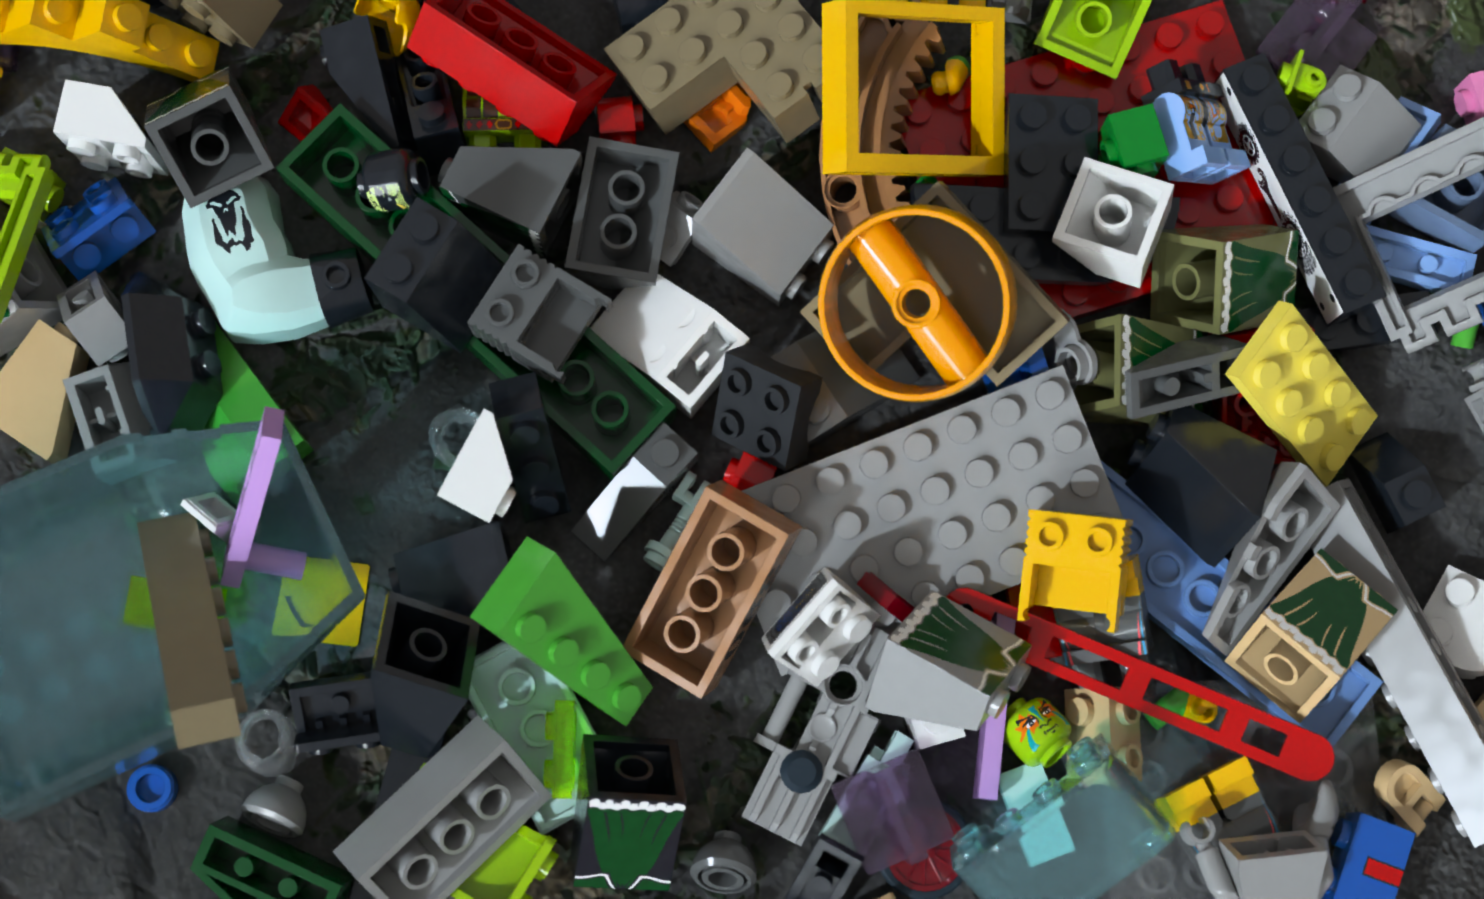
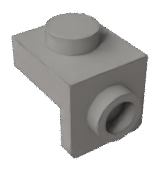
(679, 226)

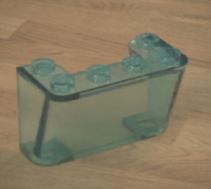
(1069, 839)

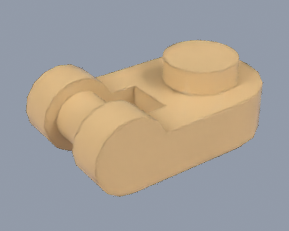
(1406, 794)

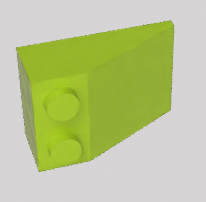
(1092, 31)

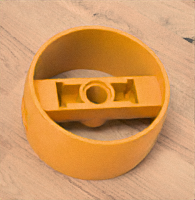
(896, 272)

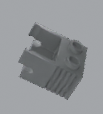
(536, 313)

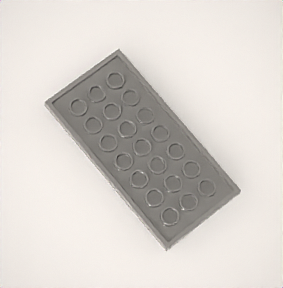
(939, 498)

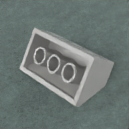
(444, 818)

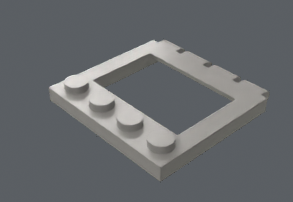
(1395, 186)

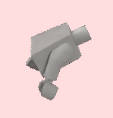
(1272, 864)

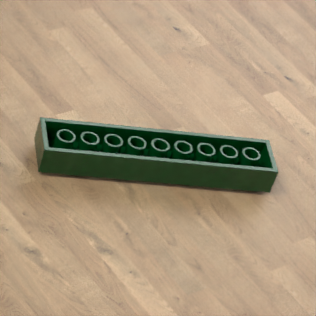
(604, 401)

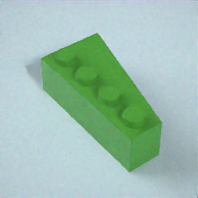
(555, 625)

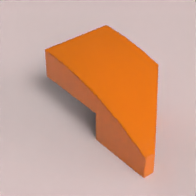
(721, 118)

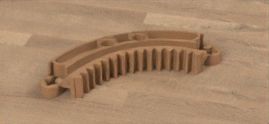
(887, 72)

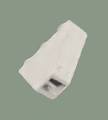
(670, 340)

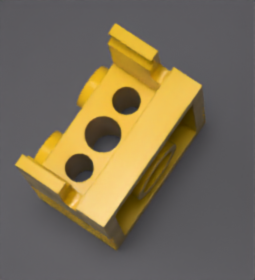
(1076, 563)

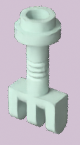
(659, 552)

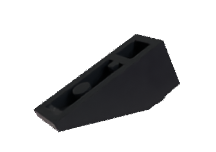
(366, 69)

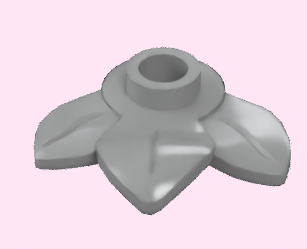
(1073, 353)

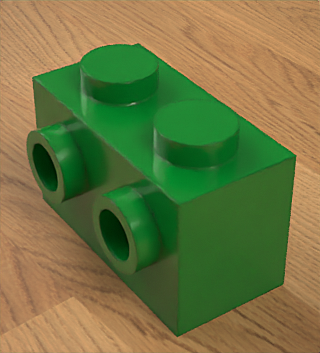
(1133, 141)

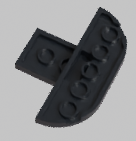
(1041, 161)

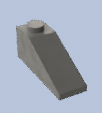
(1182, 376)
(636, 491)

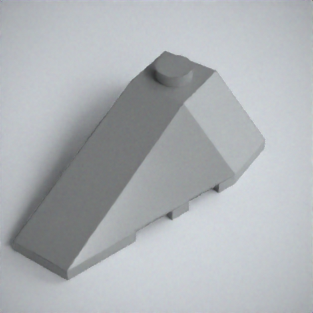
(1291, 520)

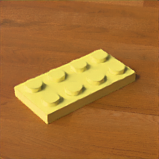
(1301, 392)

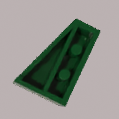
(253, 865)

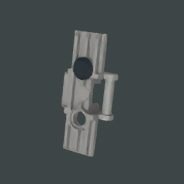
(831, 744)

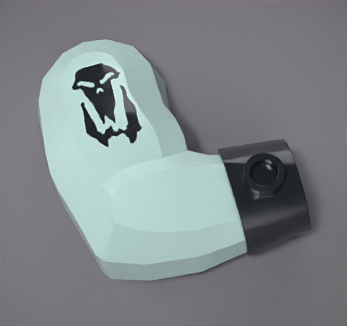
(256, 280)

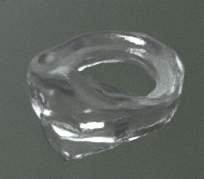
(438, 428)
(283, 759)

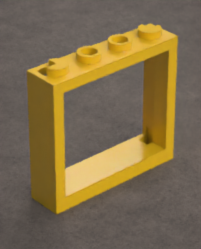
(841, 89)

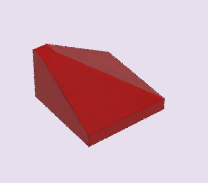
(304, 111)

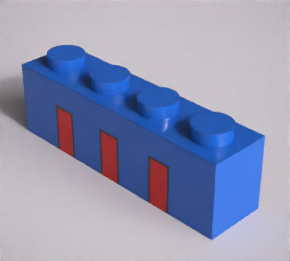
(1368, 857)

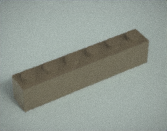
(189, 633)

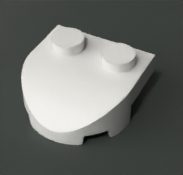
(1458, 620)

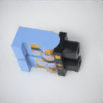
(1192, 124)

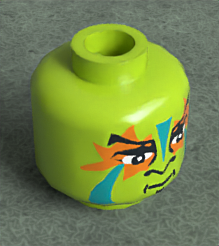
(1037, 732)

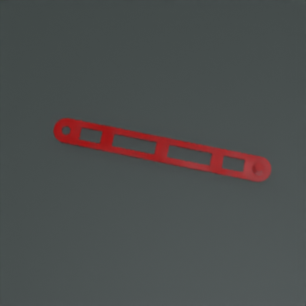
(1301, 755)

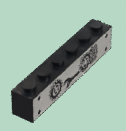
(1298, 190)

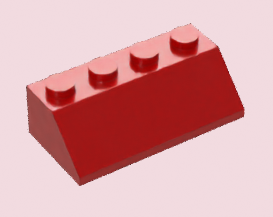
(512, 63)

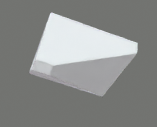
(212, 512)

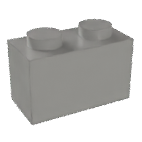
(95, 318)

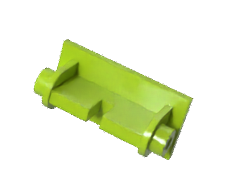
(1300, 83)

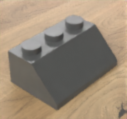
(621, 214)

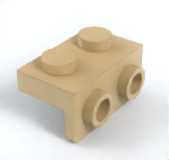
(1096, 714)

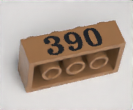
(711, 588)

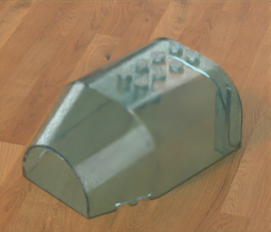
(77, 683)

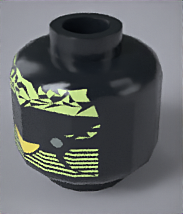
(393, 179)

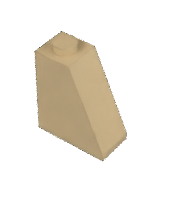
(33, 390)

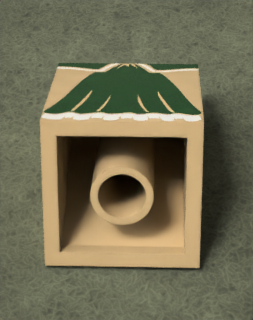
(1310, 635)

